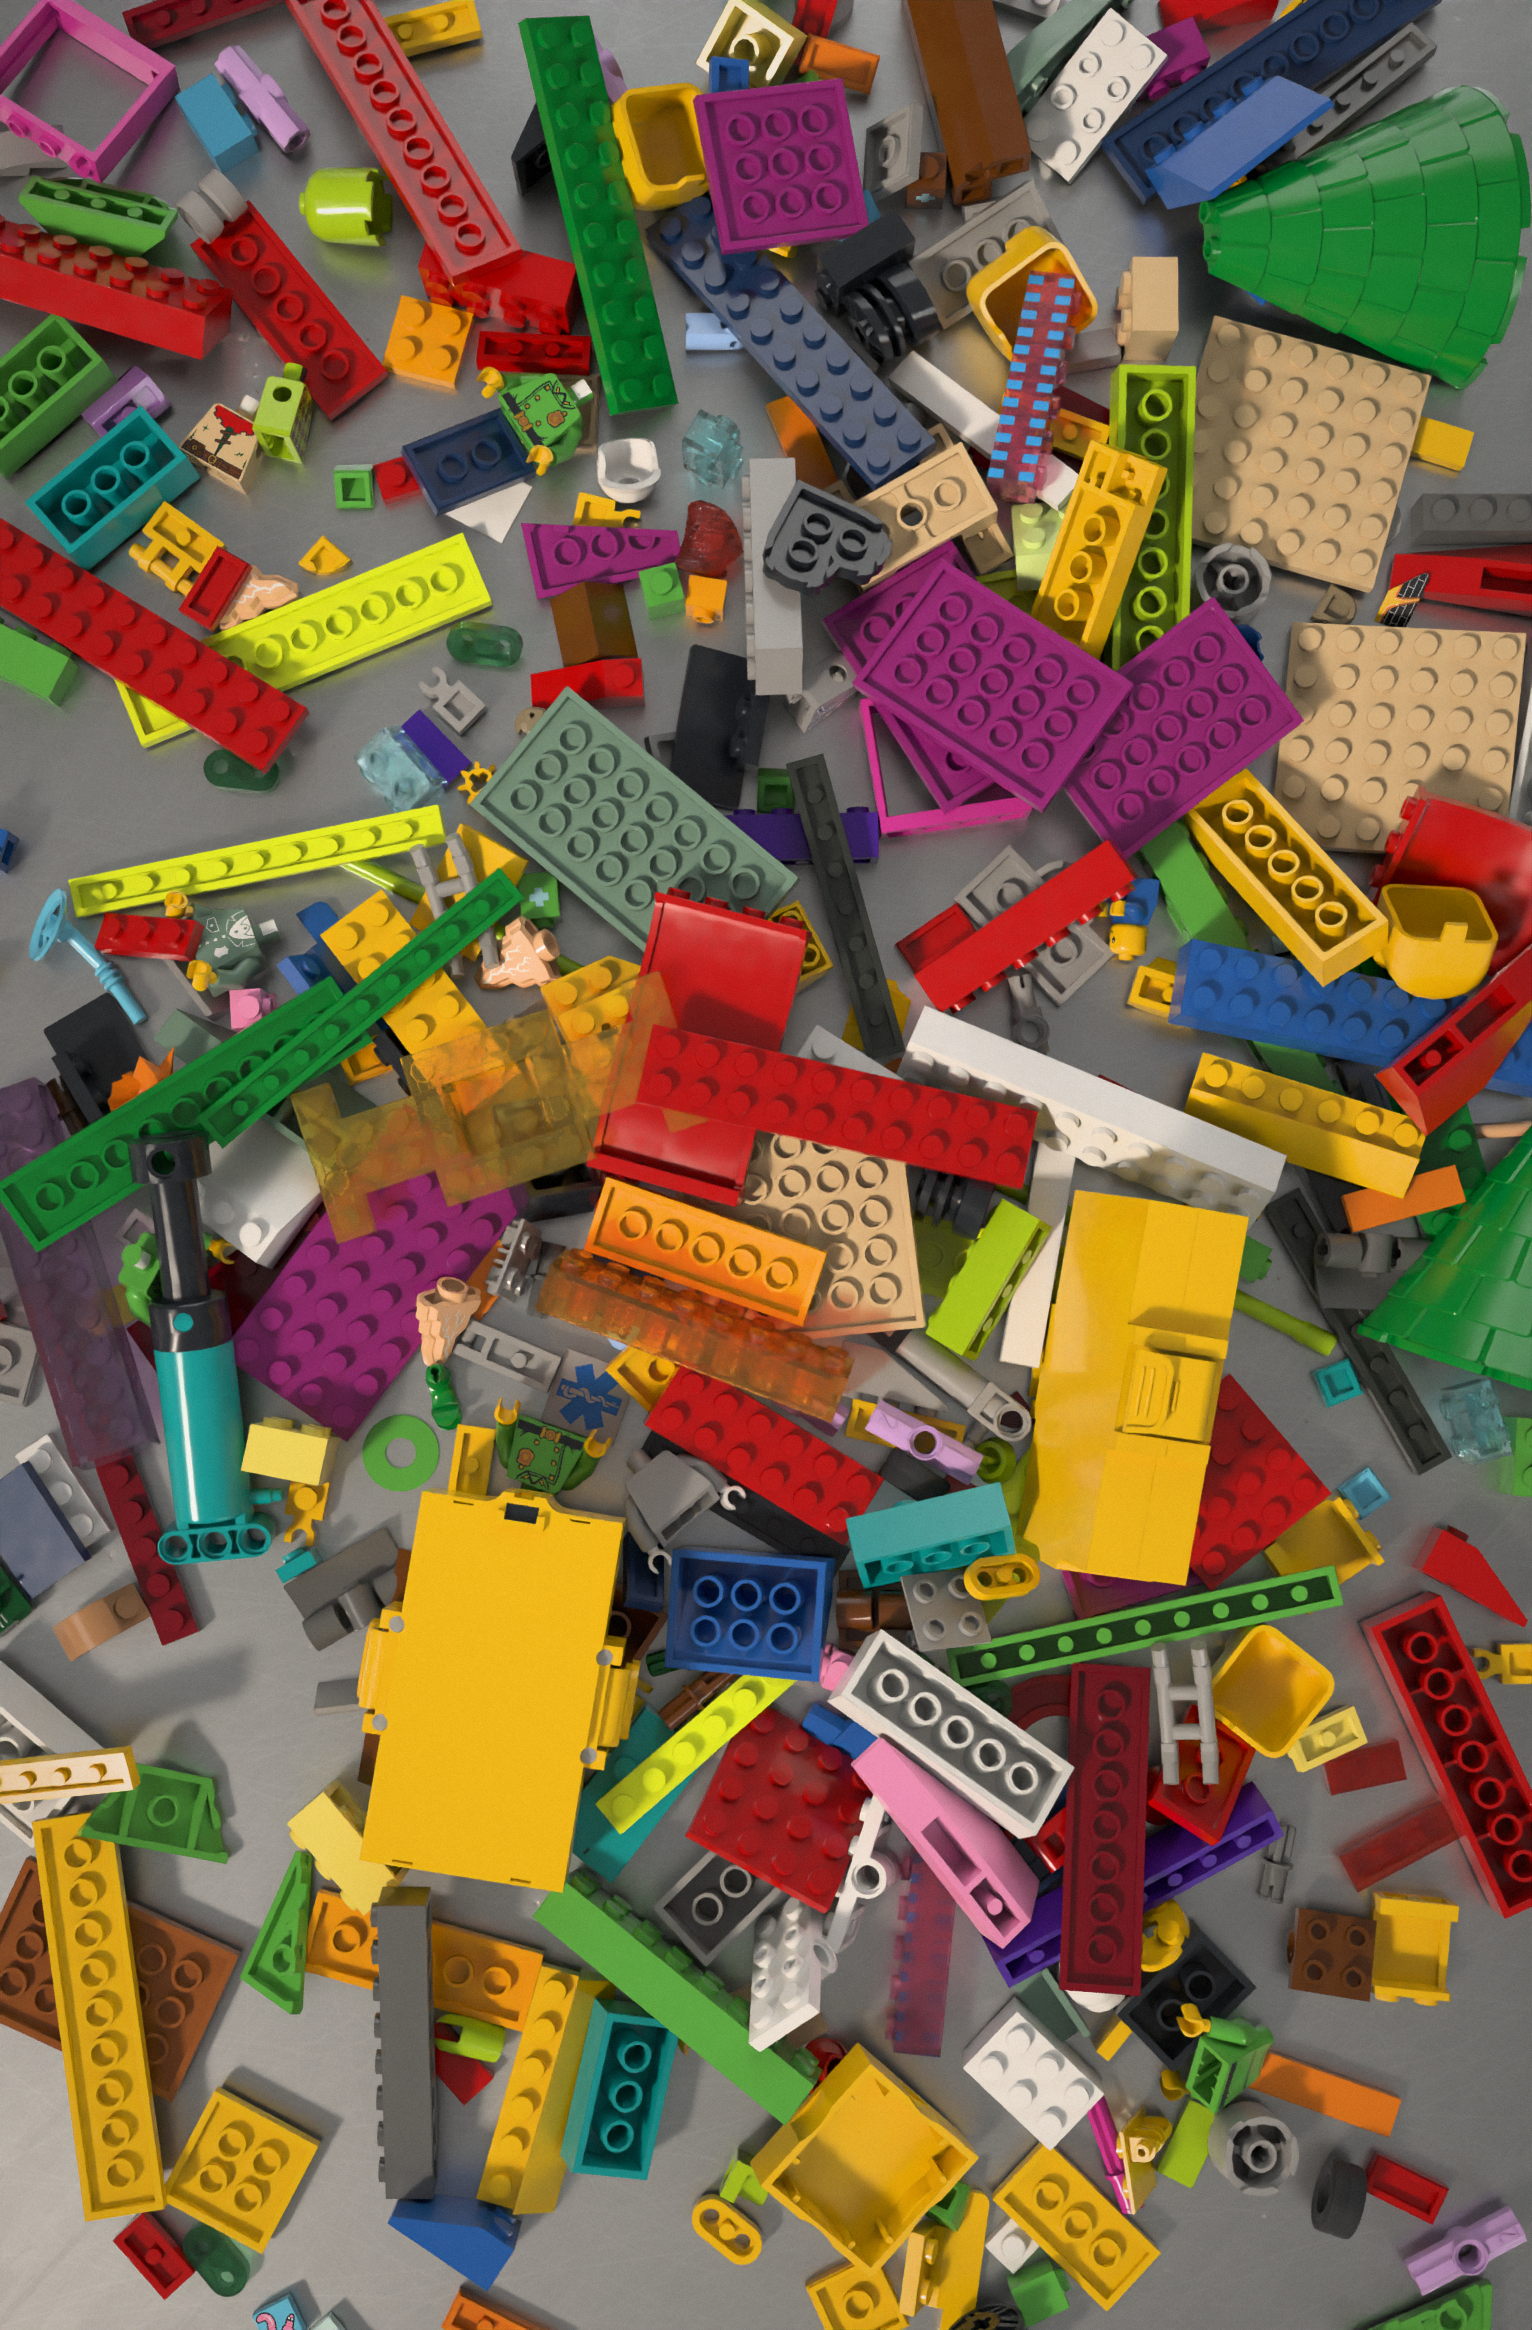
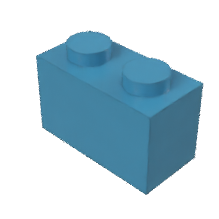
(217, 123)

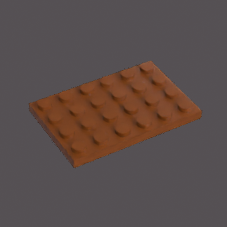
(176, 1971)

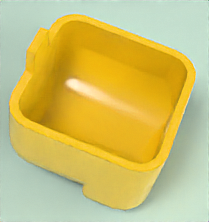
(660, 145)
(1000, 287)
(1435, 939)
(1268, 1688)

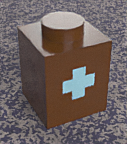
(930, 188)

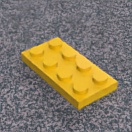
(1076, 2224)

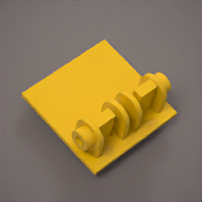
(1137, 2147)

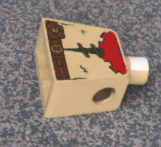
(226, 444)

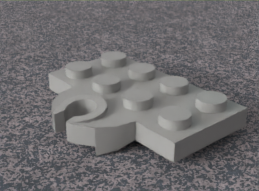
(1058, 968)

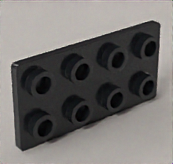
(718, 726)
(93, 1052)

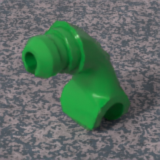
(444, 1401)

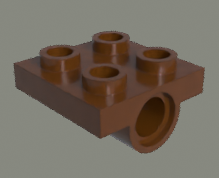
(869, 1610)
(1331, 1954)

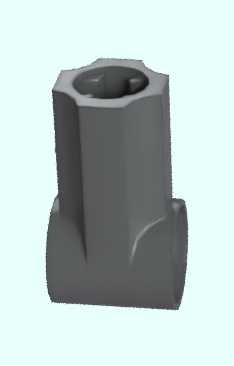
(1361, 1083)

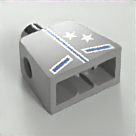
(824, 691)

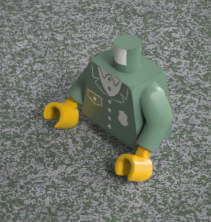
(229, 945)

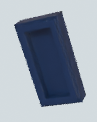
(641, 1585)

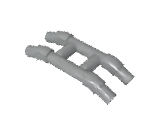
(438, 891)
(1173, 1732)

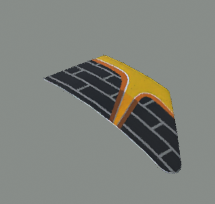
(1401, 602)

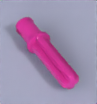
(1106, 2137)

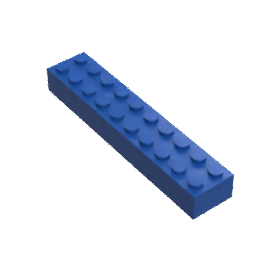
(1286, 1007)

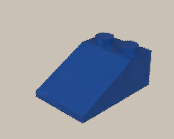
(461, 2232)

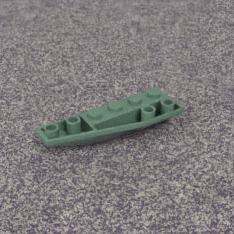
(1051, 45)
(196, 1036)

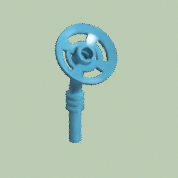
(56, 928)

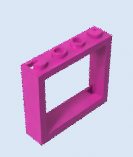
(111, 44)
(930, 820)

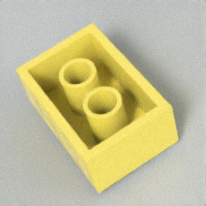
(333, 1833)

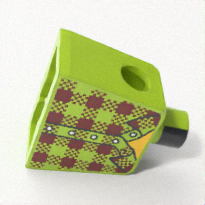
(285, 415)

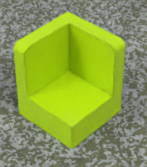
(741, 2180)

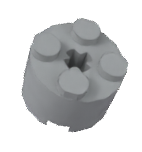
(1228, 566)
(1252, 2148)

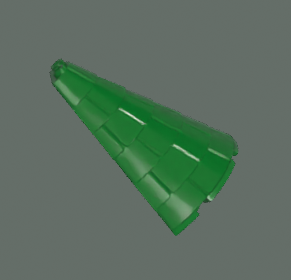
(1390, 233)
(1473, 1284)

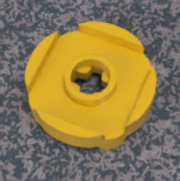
(1168, 1936)

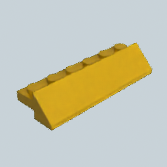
(1097, 545)
(1308, 1124)
(524, 2155)

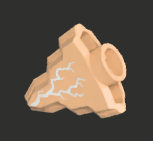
(257, 595)
(524, 958)
(444, 1316)

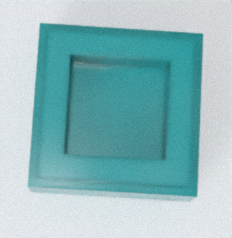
(1337, 1382)

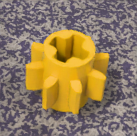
(476, 775)

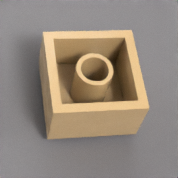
(1148, 308)

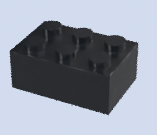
(1199, 1977)

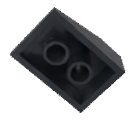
(531, 156)
(557, 1194)

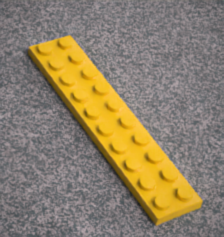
(99, 2020)

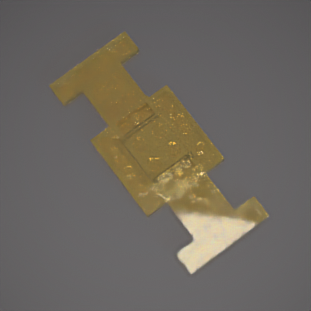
(490, 1127)

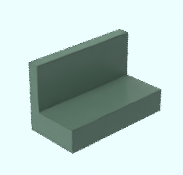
(1051, 2005)

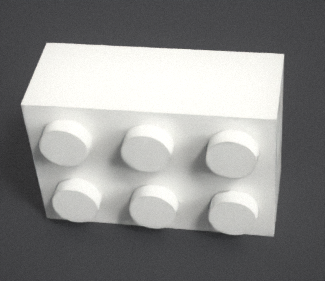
(1032, 2073)

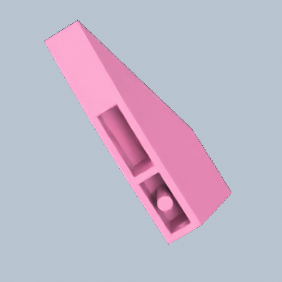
(955, 1841)

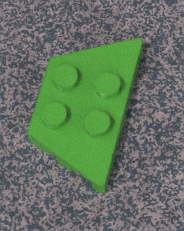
(162, 1814)

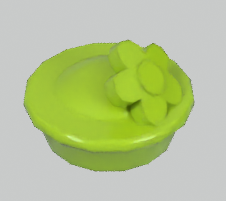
(998, 1460)

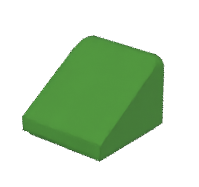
(354, 486)
(774, 790)
(952, 2207)

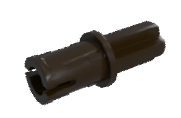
(67, 1106)

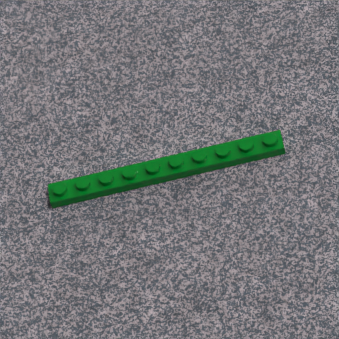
(359, 1008)

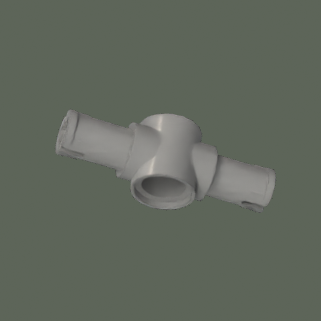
(1027, 1011)

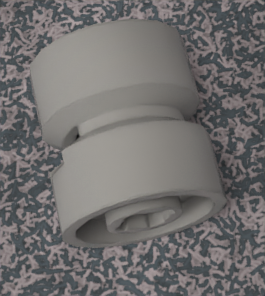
(211, 206)

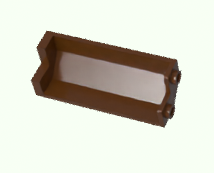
(968, 93)

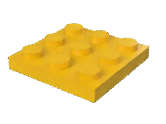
(239, 2169)

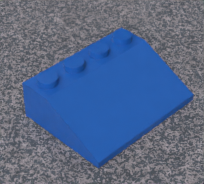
(1234, 140)
(748, 1612)

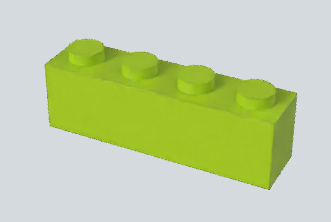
(987, 1279)

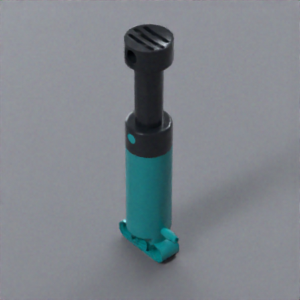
(196, 1365)

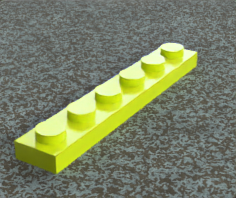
(688, 1748)

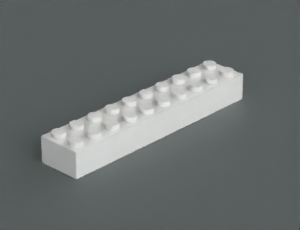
(1097, 1118)

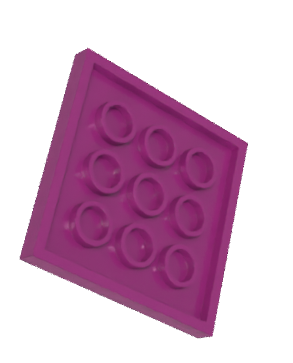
(781, 165)

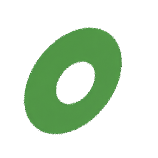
(400, 1478)

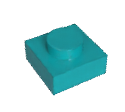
(297, 1563)

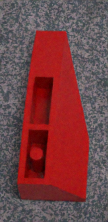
(1472, 577)
(1463, 1048)

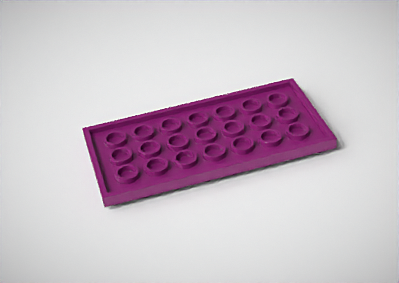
(345, 1313)

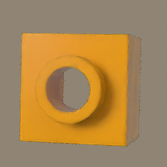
(706, 599)

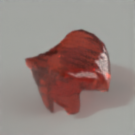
(709, 541)

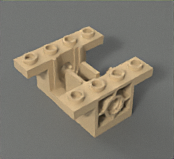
(951, 503)

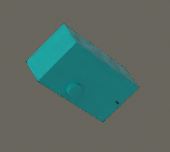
(112, 488)
(930, 1535)
(595, 1837)
(618, 2092)

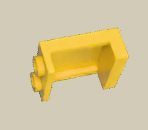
(1411, 1946)

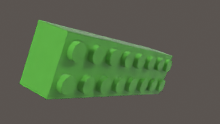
(677, 1993)

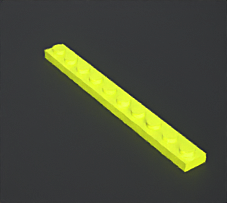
(258, 861)

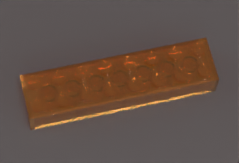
(695, 1333)

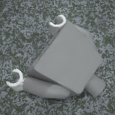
(669, 1497)

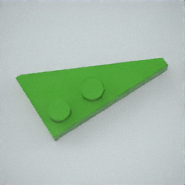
(279, 1951)
(1460, 2310)

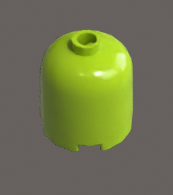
(348, 205)

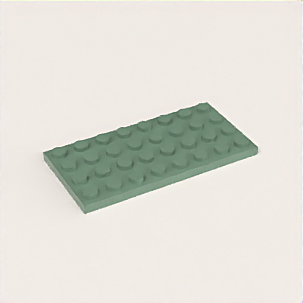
(622, 823)

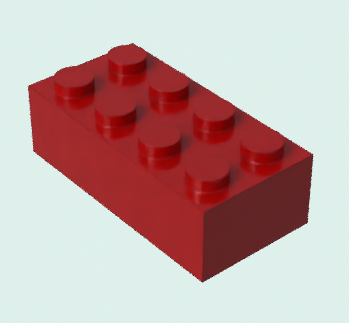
(526, 292)

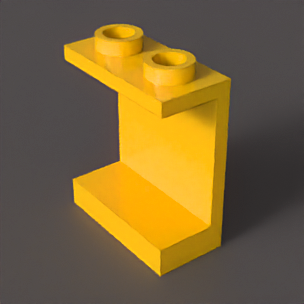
(1322, 1539)

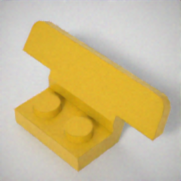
(946, 2264)

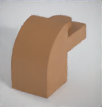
(101, 1621)

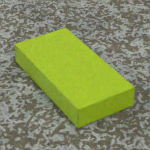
(1187, 2146)

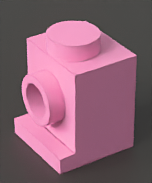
(250, 1006)
(834, 1665)

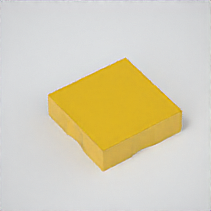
(863, 2160)

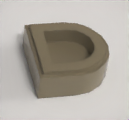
(1335, 608)

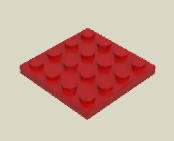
(1250, 1488)
(783, 1808)

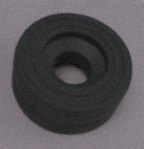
(912, 1477)
(1339, 2198)

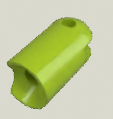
(477, 2038)

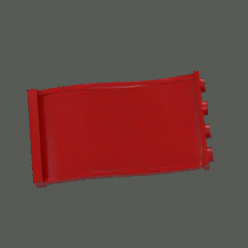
(1468, 849)
(726, 981)

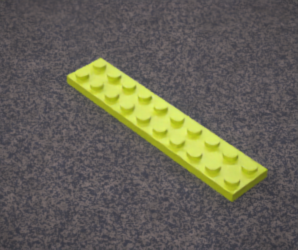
(338, 625)

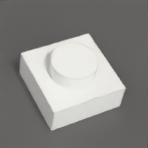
(1010, 2244)

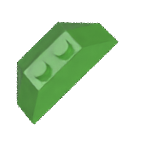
(98, 213)

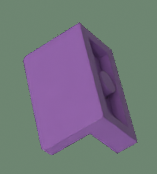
(130, 392)

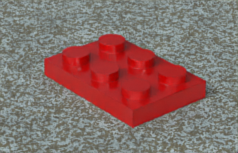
(1200, 1806)

